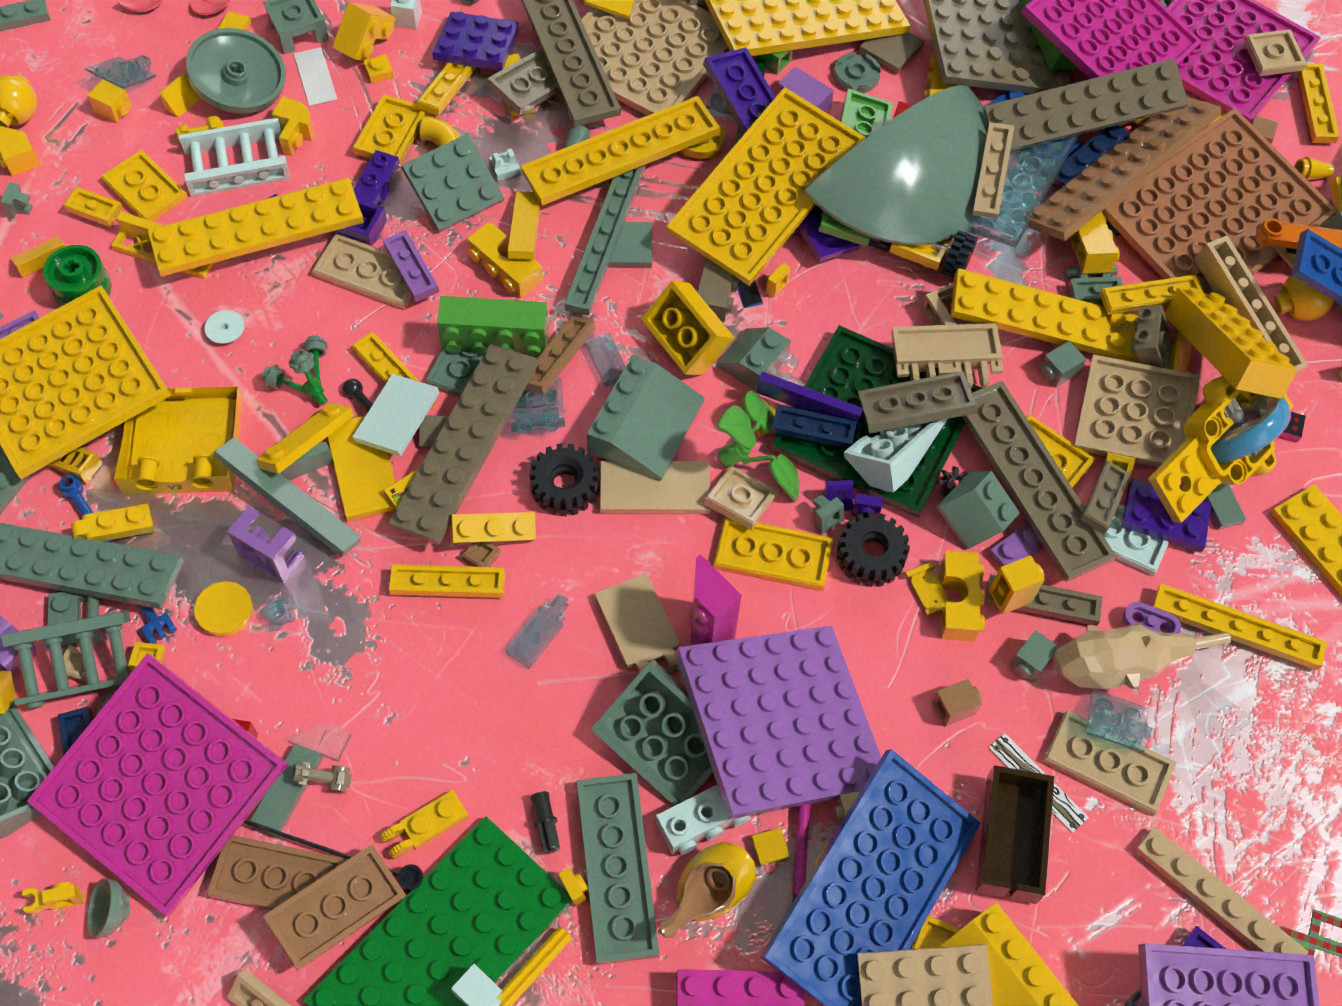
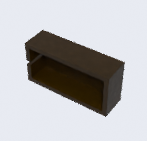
(1015, 834)

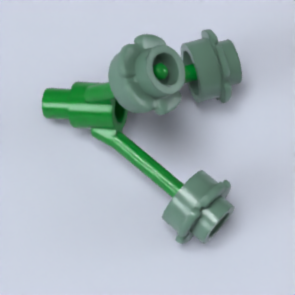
(301, 362)

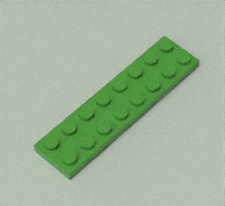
(865, 116)

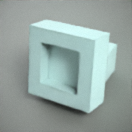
(504, 165)

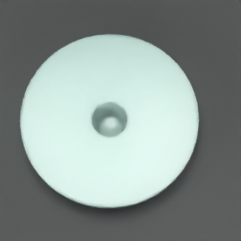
(224, 326)

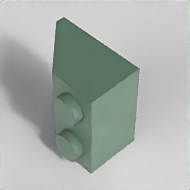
(753, 353)
(978, 508)

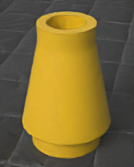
(1313, 168)

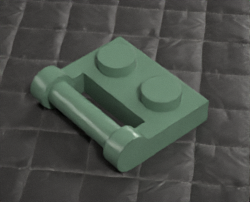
(67, 607)

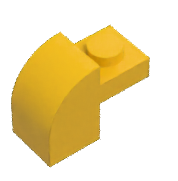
(294, 123)

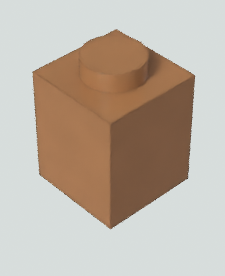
(957, 702)

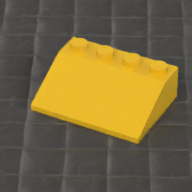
(1015, 968)

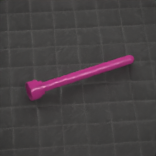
(801, 848)

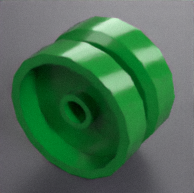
(75, 272)

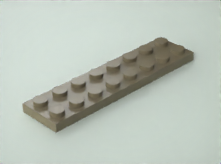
(572, 60)
(1091, 104)
(463, 444)
(1036, 483)

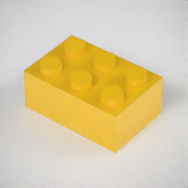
(687, 328)

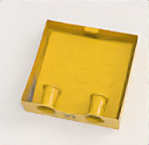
(176, 440)

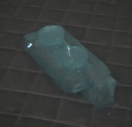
(538, 632)

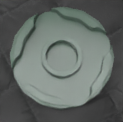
(857, 72)

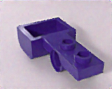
(370, 190)

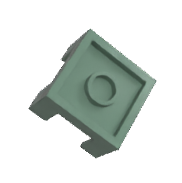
(293, 19)

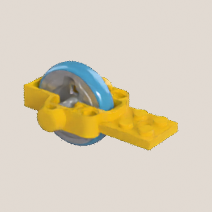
(1225, 445)

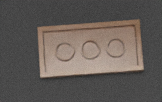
(266, 872)
(334, 907)

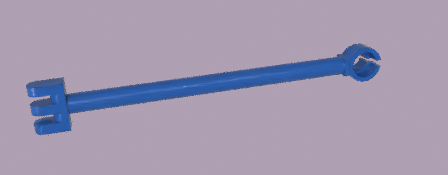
(154, 621)

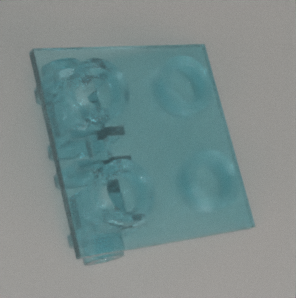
(122, 71)
(1118, 721)

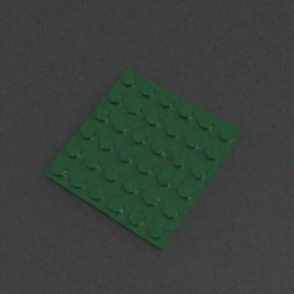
(854, 365)

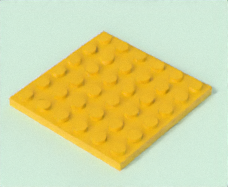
(71, 381)

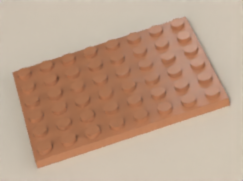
(1214, 188)

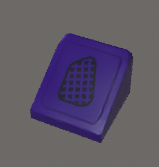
(842, 490)

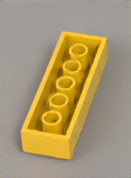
(1230, 343)

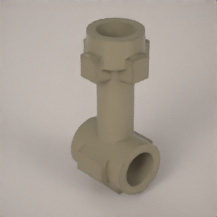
(337, 778)

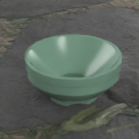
(107, 908)

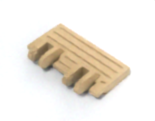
(949, 348)

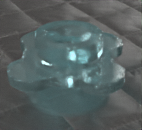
(275, 607)

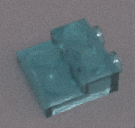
(539, 410)

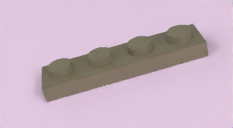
(1060, 604)

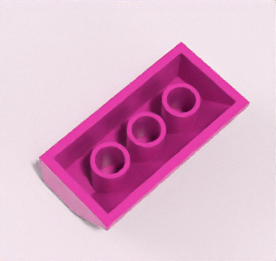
(713, 606)

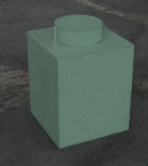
(1062, 364)
(1034, 656)

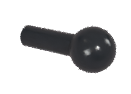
(353, 389)

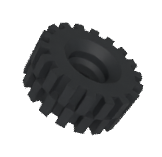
(564, 462)
(870, 567)

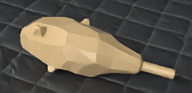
(1125, 655)

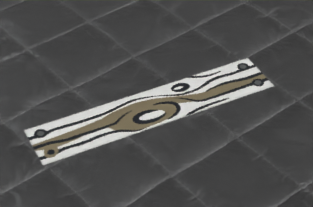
(1062, 805)

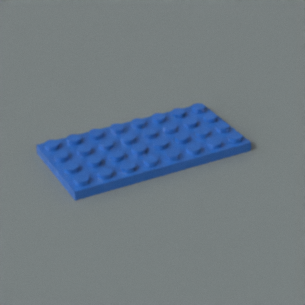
(871, 882)

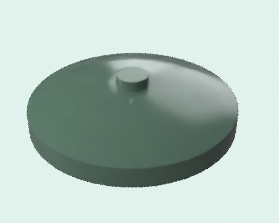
(235, 70)

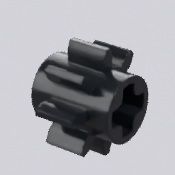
(950, 477)

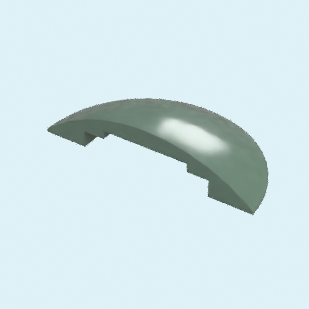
(913, 174)

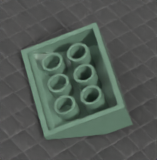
(644, 419)
(658, 734)
(21, 771)

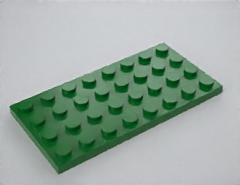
(473, 908)

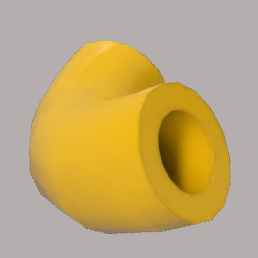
(437, 131)

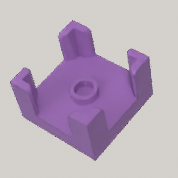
(256, 550)

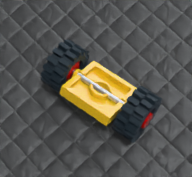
(931, 255)

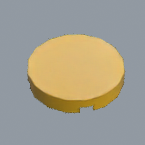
(223, 609)

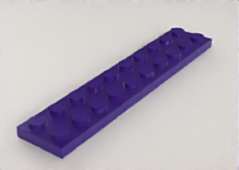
(747, 97)

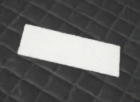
(315, 76)

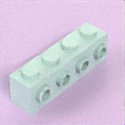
(696, 820)

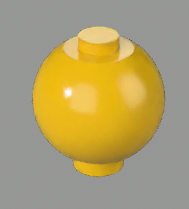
(17, 100)
(1301, 301)

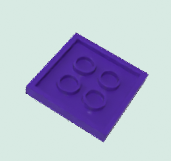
(476, 41)

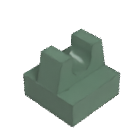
(15, 201)
(827, 513)

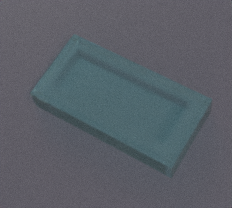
(606, 358)

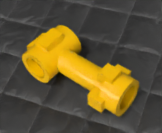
(212, 122)

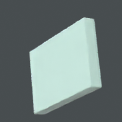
(396, 415)
(1133, 547)

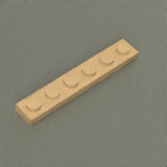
(1215, 896)

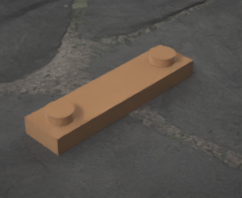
(560, 353)

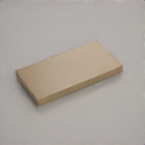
(362, 271)
(633, 492)
(1112, 768)

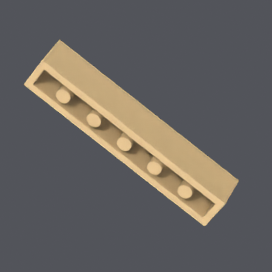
(1233, 280)

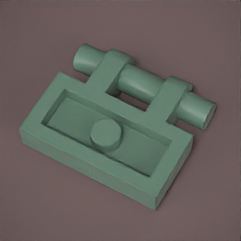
(1087, 288)

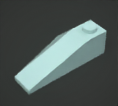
(893, 454)

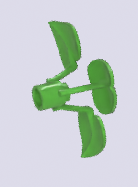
(738, 426)

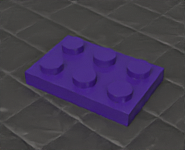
(1148, 516)

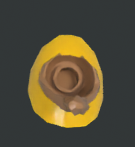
(711, 885)

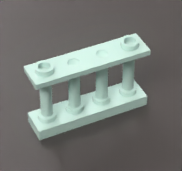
(235, 176)

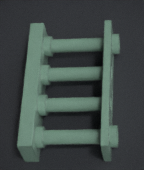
(52, 636)

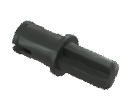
(545, 822)

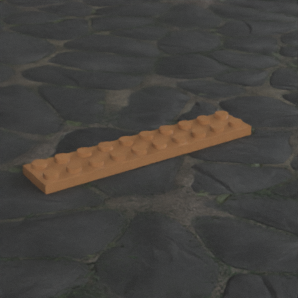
(1120, 169)

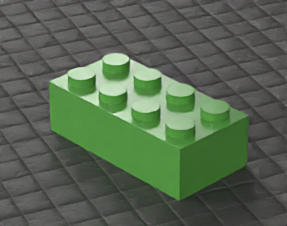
(479, 322)

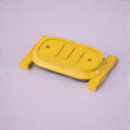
(928, 588)

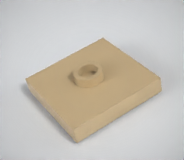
(1275, 52)
(741, 497)

